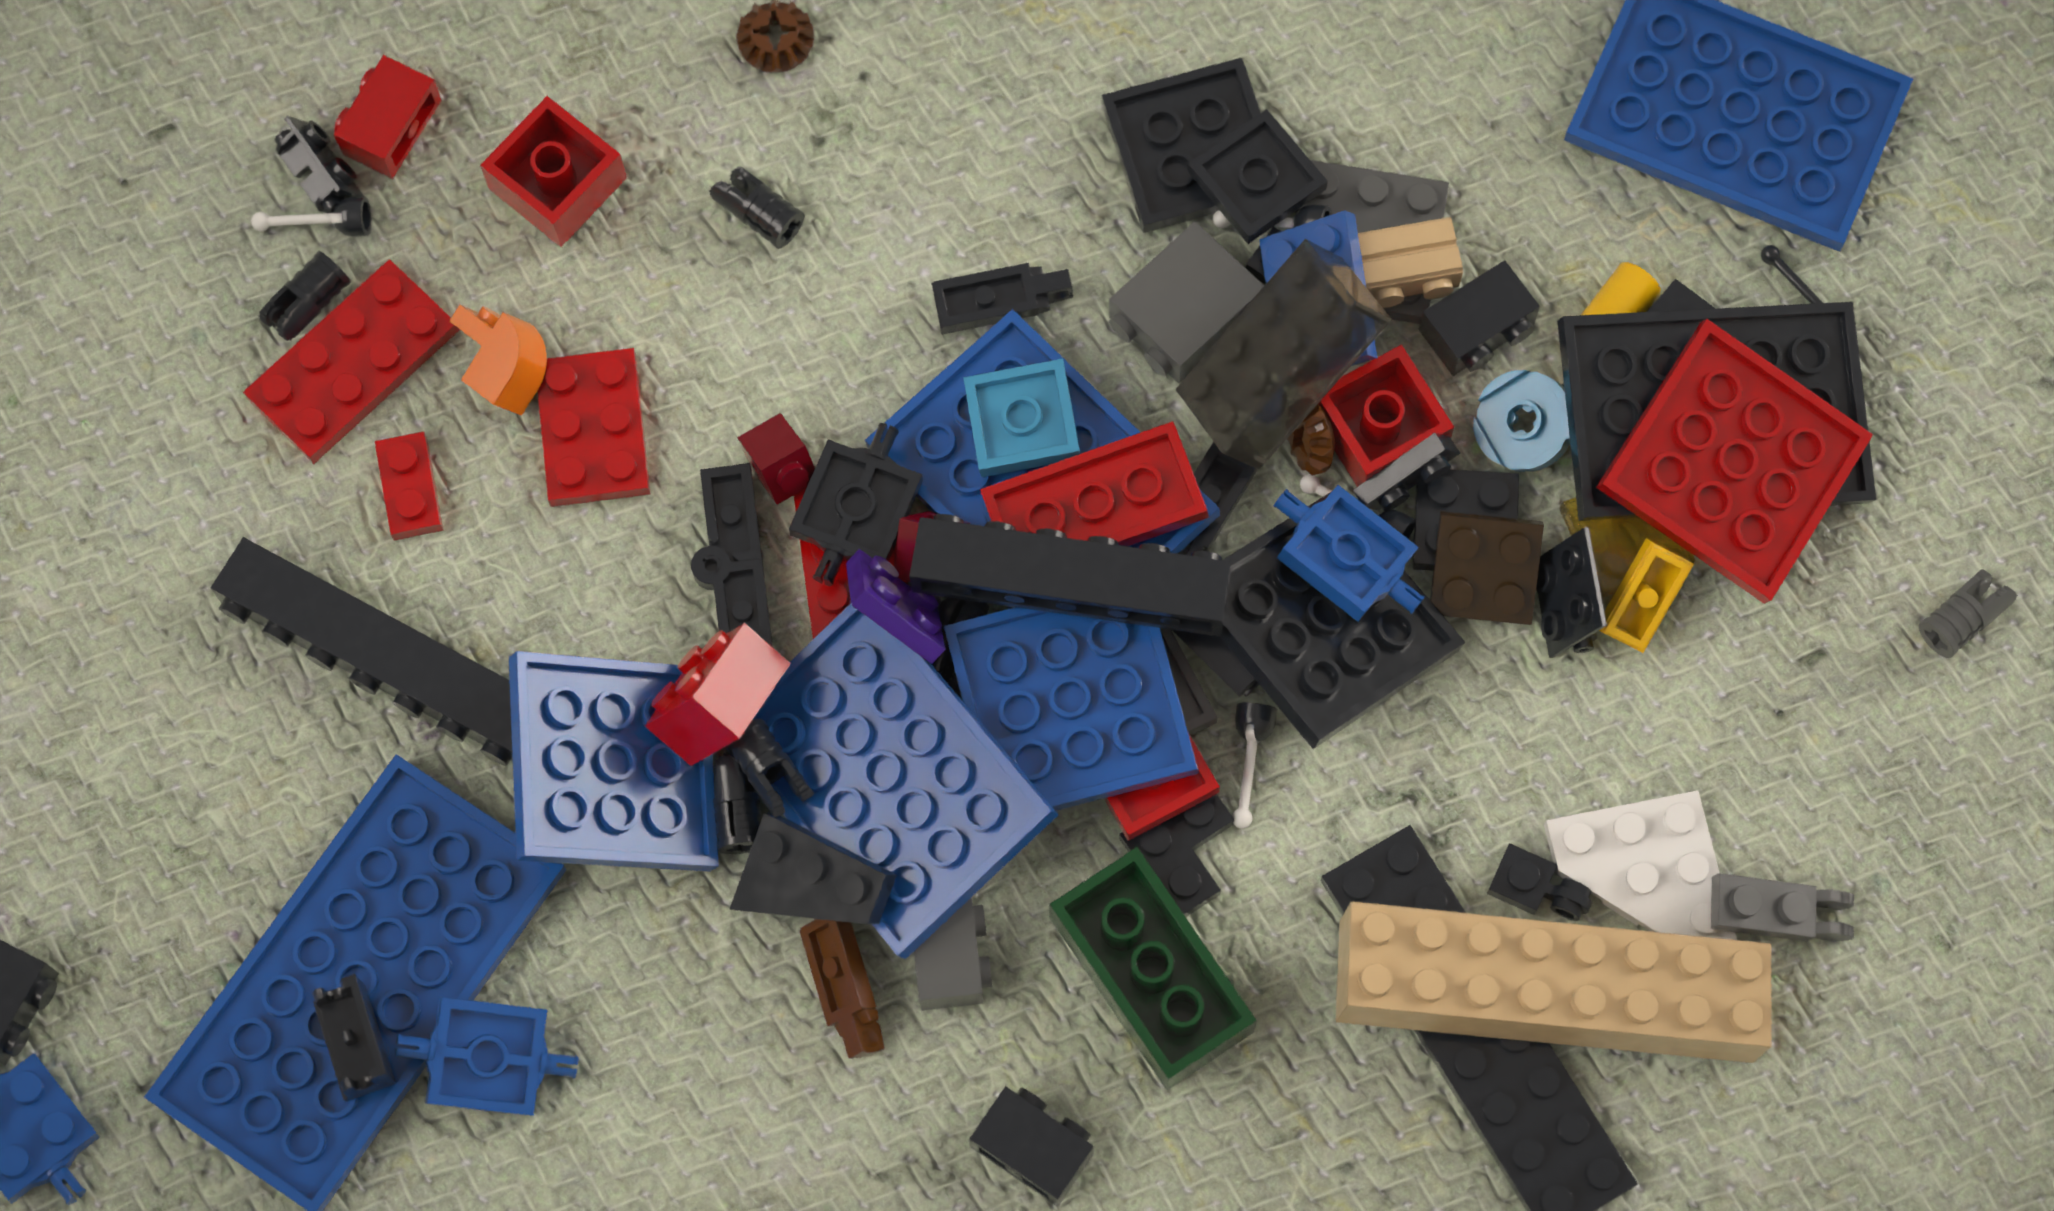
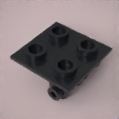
(1570, 595)

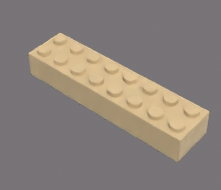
(1554, 982)

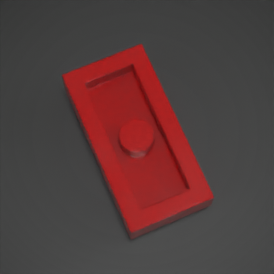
(408, 486)

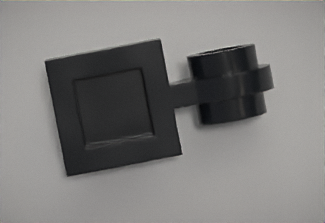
(1525, 880)

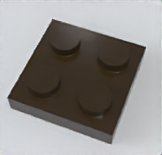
(1486, 567)

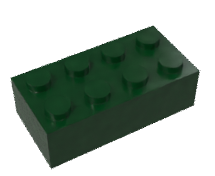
(1152, 968)

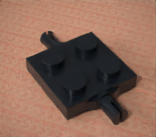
(855, 502)

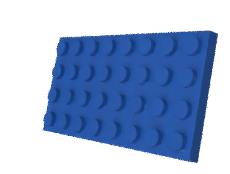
(411, 900)

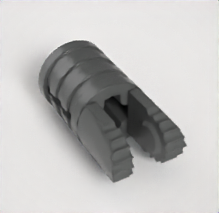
(1963, 616)

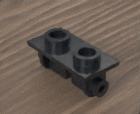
(308, 148)

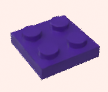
(893, 605)

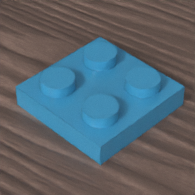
(1021, 417)

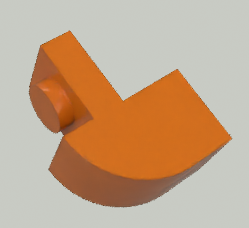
(510, 357)

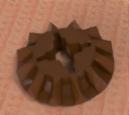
(792, 46)
(1313, 442)

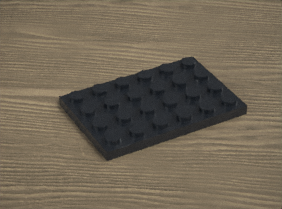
(1622, 358)

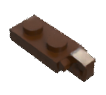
(843, 985)

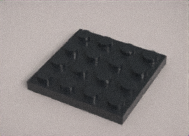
(1312, 653)

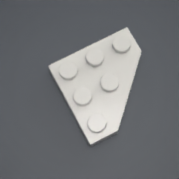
(1643, 862)

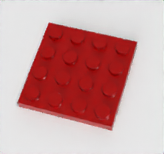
(1735, 461)

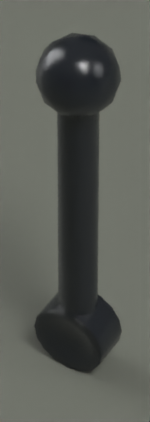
(1771, 255)

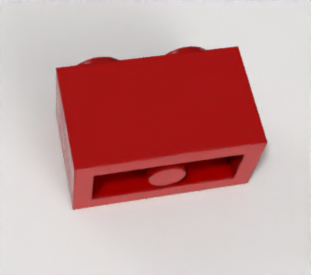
(386, 116)

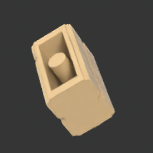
(1411, 261)

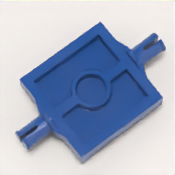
(1347, 552)
(486, 1056)
(39, 1132)

